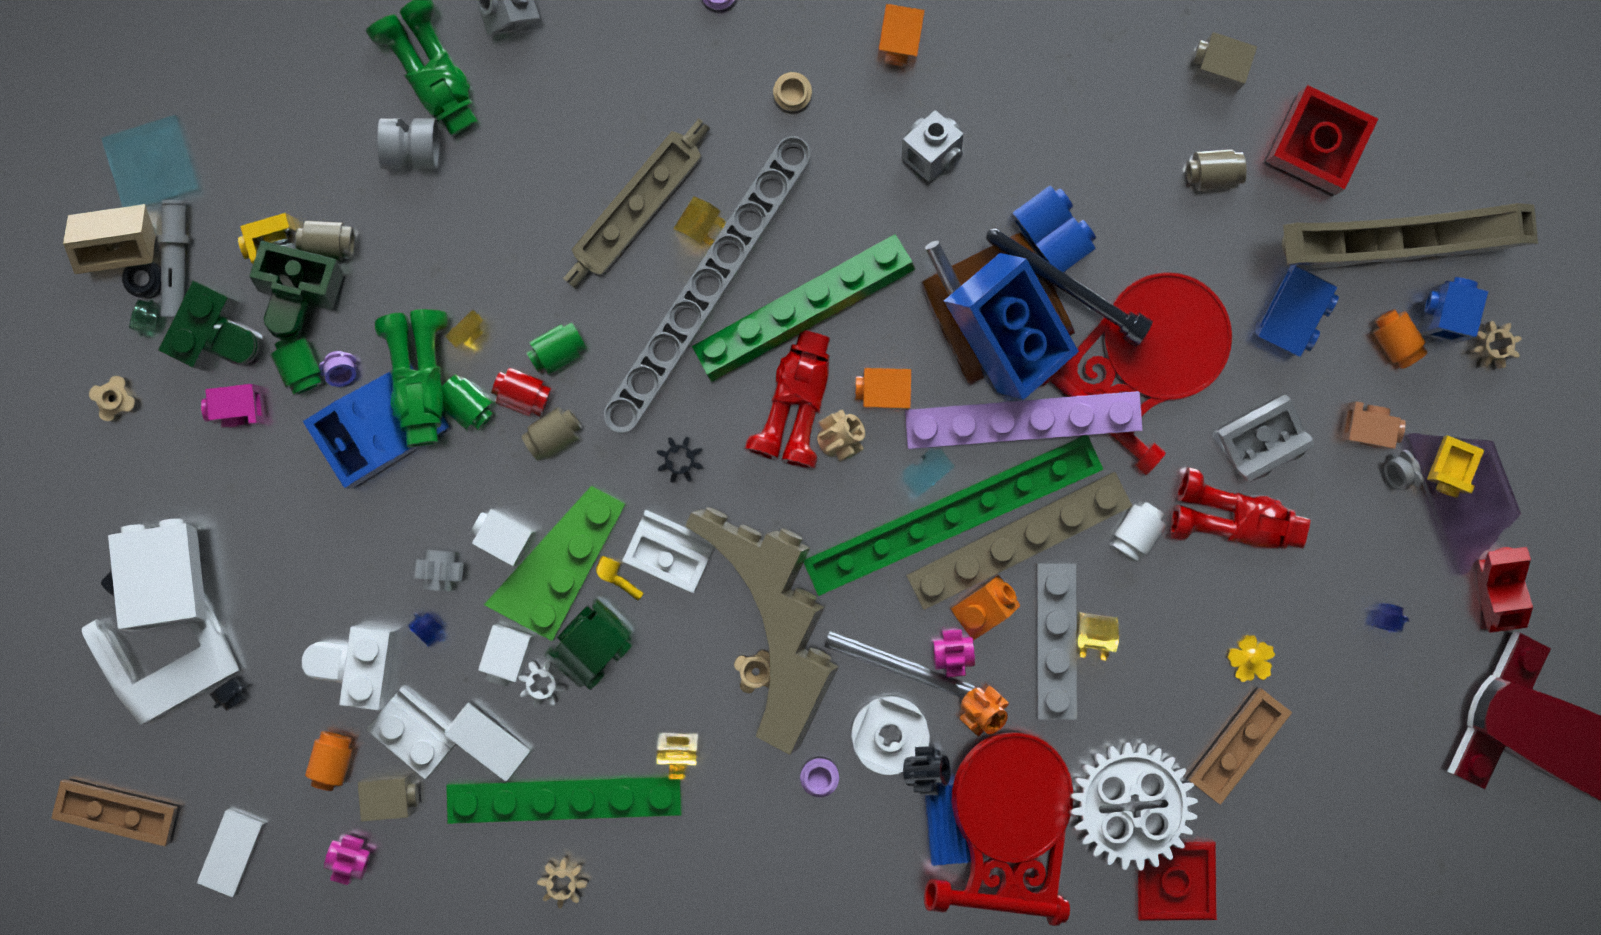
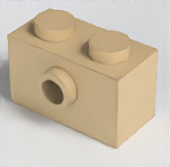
(109, 239)

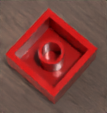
(1322, 140)

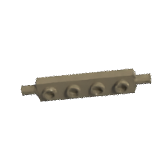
(636, 203)

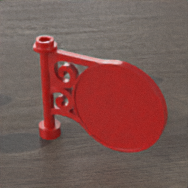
(1172, 362)
(1011, 808)

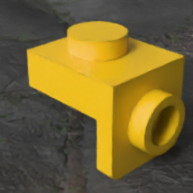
(1455, 467)

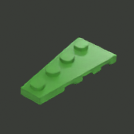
(557, 568)

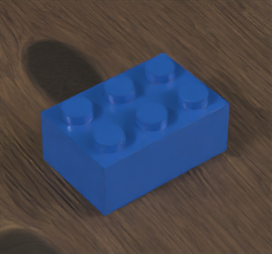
(1011, 325)

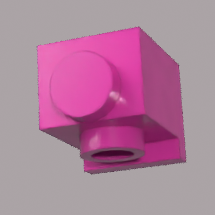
(233, 405)

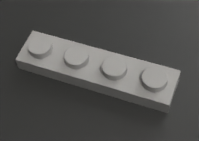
(1056, 641)

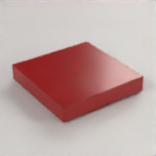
(1179, 886)

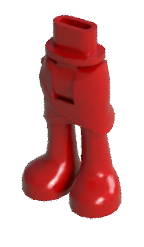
(800, 383)
(1255, 522)

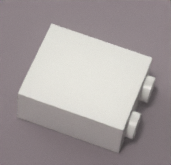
(157, 576)

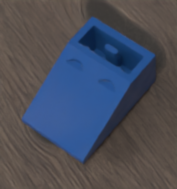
(361, 433)

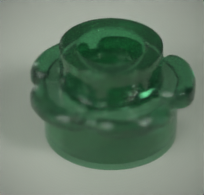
(144, 317)

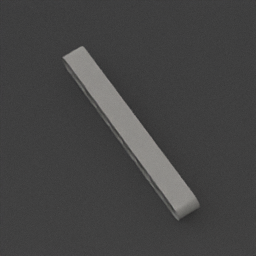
(712, 266)

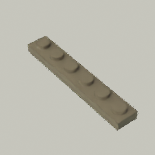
(1018, 540)

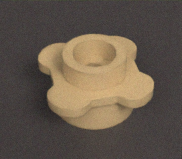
(123, 400)
(747, 664)

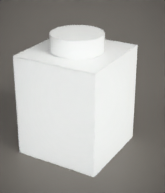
(501, 536)
(505, 654)

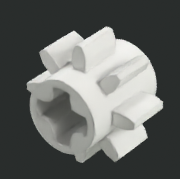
(532, 678)

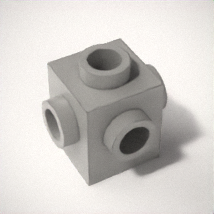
(506, 15)
(932, 145)

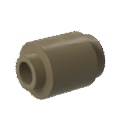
(1216, 170)
(326, 239)
(552, 433)

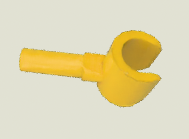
(607, 571)

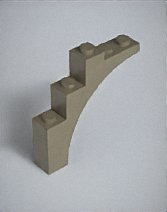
(1409, 237)
(789, 617)

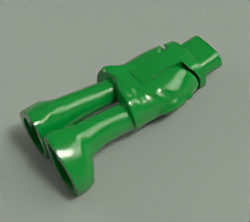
(439, 83)
(416, 393)

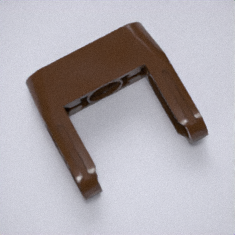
(955, 338)

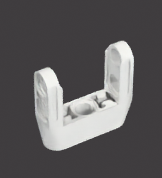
(171, 684)

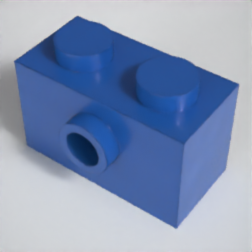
(1454, 310)
(1297, 311)

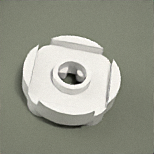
(878, 715)

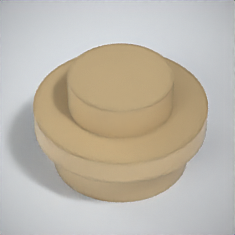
(792, 91)

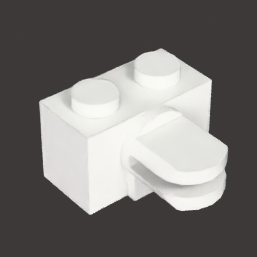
(360, 666)

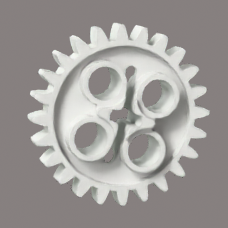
(1136, 842)

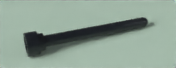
(1131, 325)

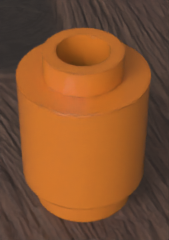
(1400, 338)
(329, 760)

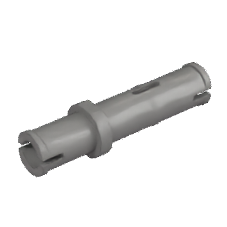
(172, 256)

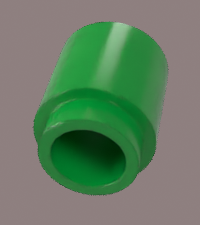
(556, 348)
(296, 365)
(466, 403)

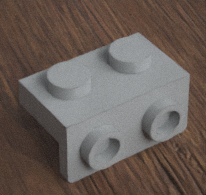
(1265, 439)

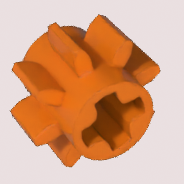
(984, 711)

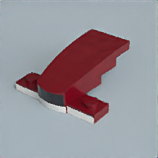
(1529, 725)

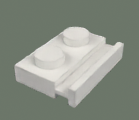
(668, 551)
(412, 732)

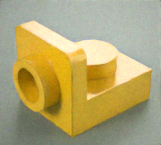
(269, 230)

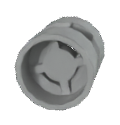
(408, 143)

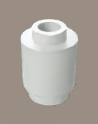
(1139, 531)

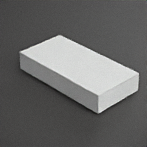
(486, 741)
(230, 853)

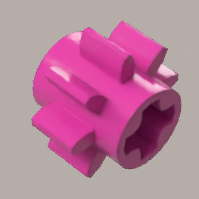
(954, 653)
(347, 860)

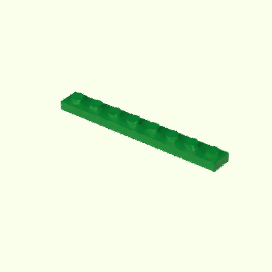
(953, 515)

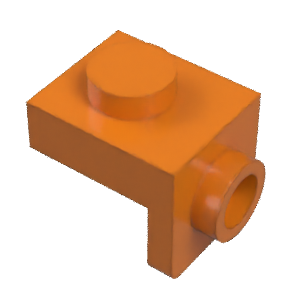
(986, 607)

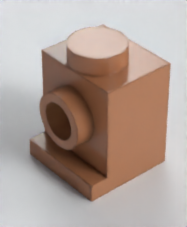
(1372, 426)

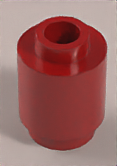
(521, 392)

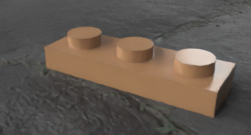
(1239, 746)
(114, 812)

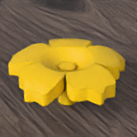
(1251, 659)

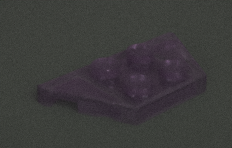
(1471, 520)

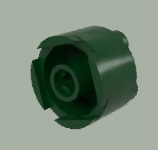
(590, 644)

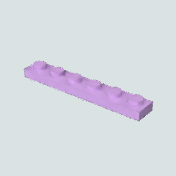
(1024, 420)

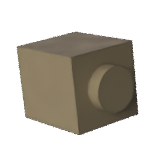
(1224, 60)
(387, 797)

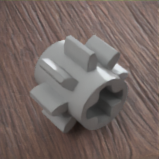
(438, 570)

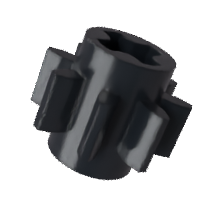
(675, 449)
(926, 770)

